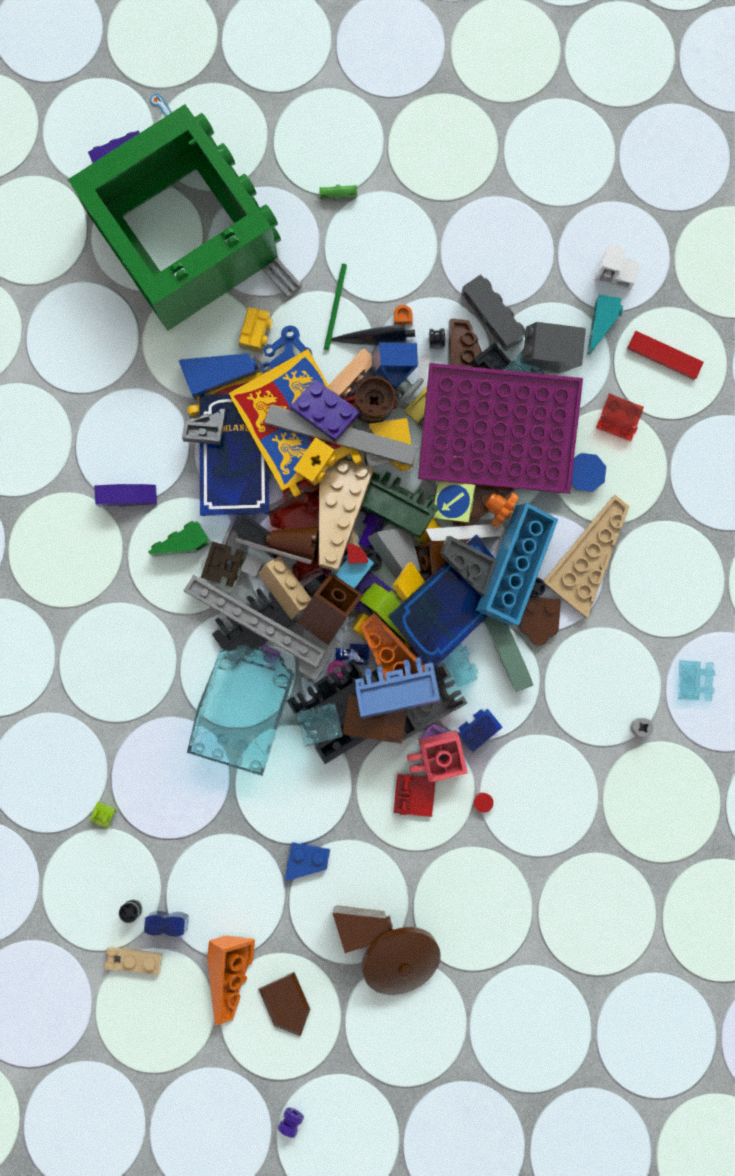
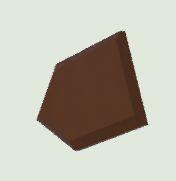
(286, 1003)

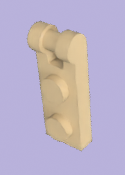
(133, 960)

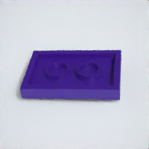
(325, 410)

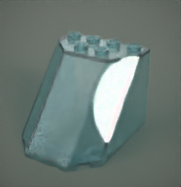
(241, 708)

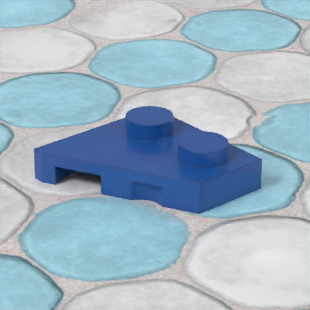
(306, 860)

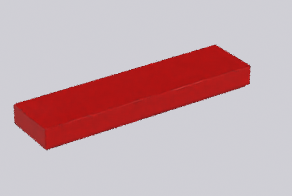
(665, 355)

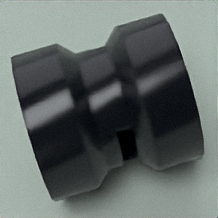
(127, 914)

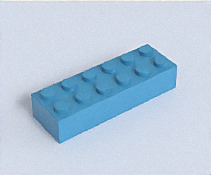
(517, 564)

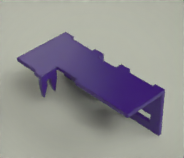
(371, 522)

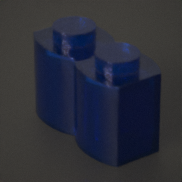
(170, 924)

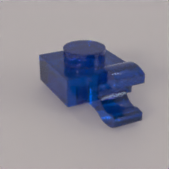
(358, 652)

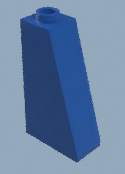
(214, 372)

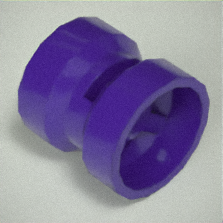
(290, 1123)

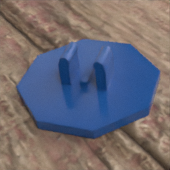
(588, 472)

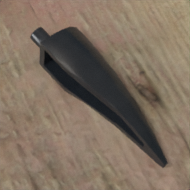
(377, 335)

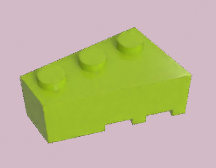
(382, 604)

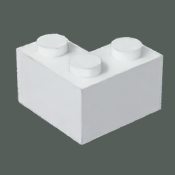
(616, 269)

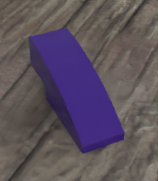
(125, 495)

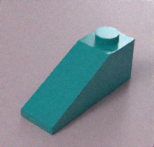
(604, 315)

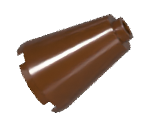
(295, 541)

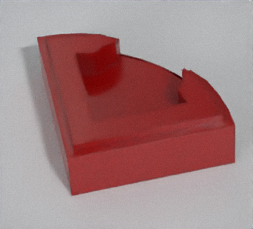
(356, 554)

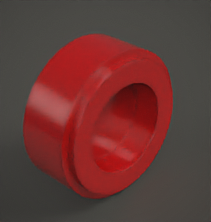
(483, 802)

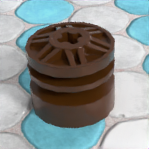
(373, 390)

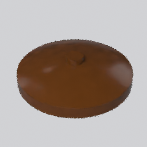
(400, 960)

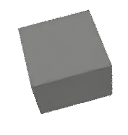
(252, 566)

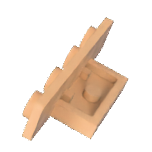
(352, 374)

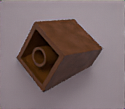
(430, 558)
(329, 608)
(360, 926)

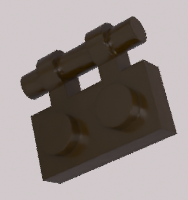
(217, 561)

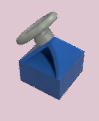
(395, 364)

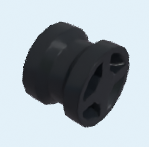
(437, 337)
(374, 556)
(539, 586)

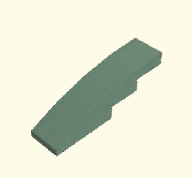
(509, 654)

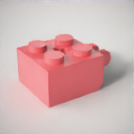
(434, 766)

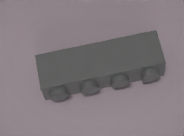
(493, 312)

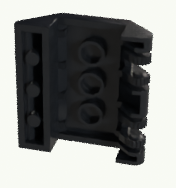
(335, 693)

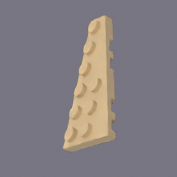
(339, 506)

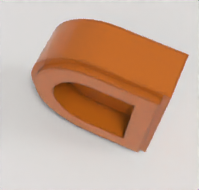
(403, 315)

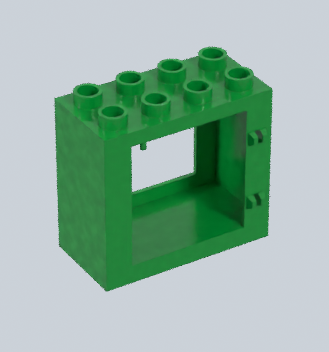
(148, 167)

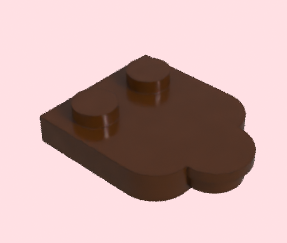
(540, 619)

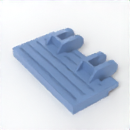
(397, 691)

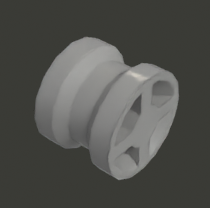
(637, 727)

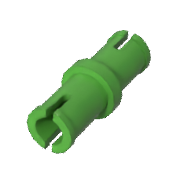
(338, 191)

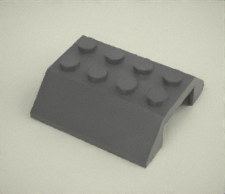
(422, 716)

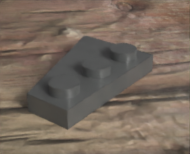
(470, 563)

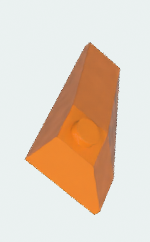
(388, 647)
(227, 967)

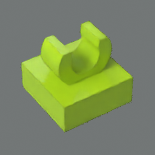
(102, 814)

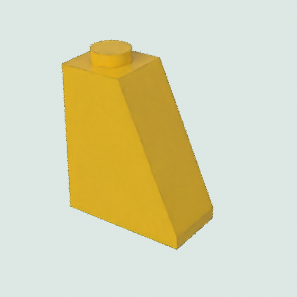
(395, 430)

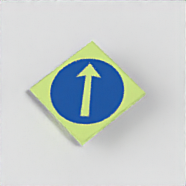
(454, 501)

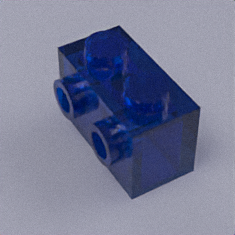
(479, 729)

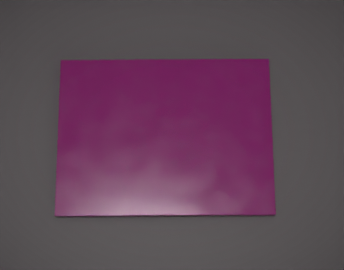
(499, 428)

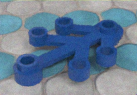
(287, 353)

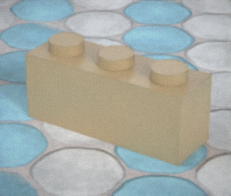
(285, 587)

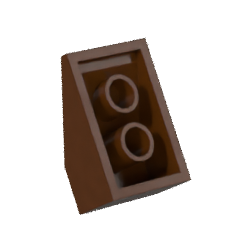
(383, 727)

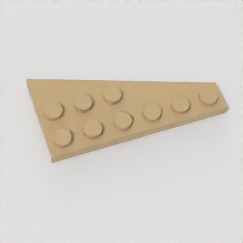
(585, 563)

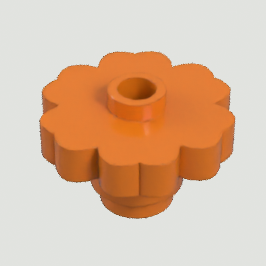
(501, 507)

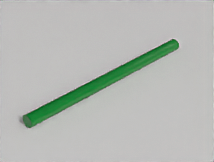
(335, 306)

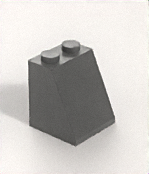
(553, 346)

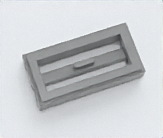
(272, 266)

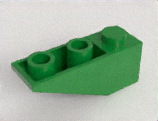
(188, 540)

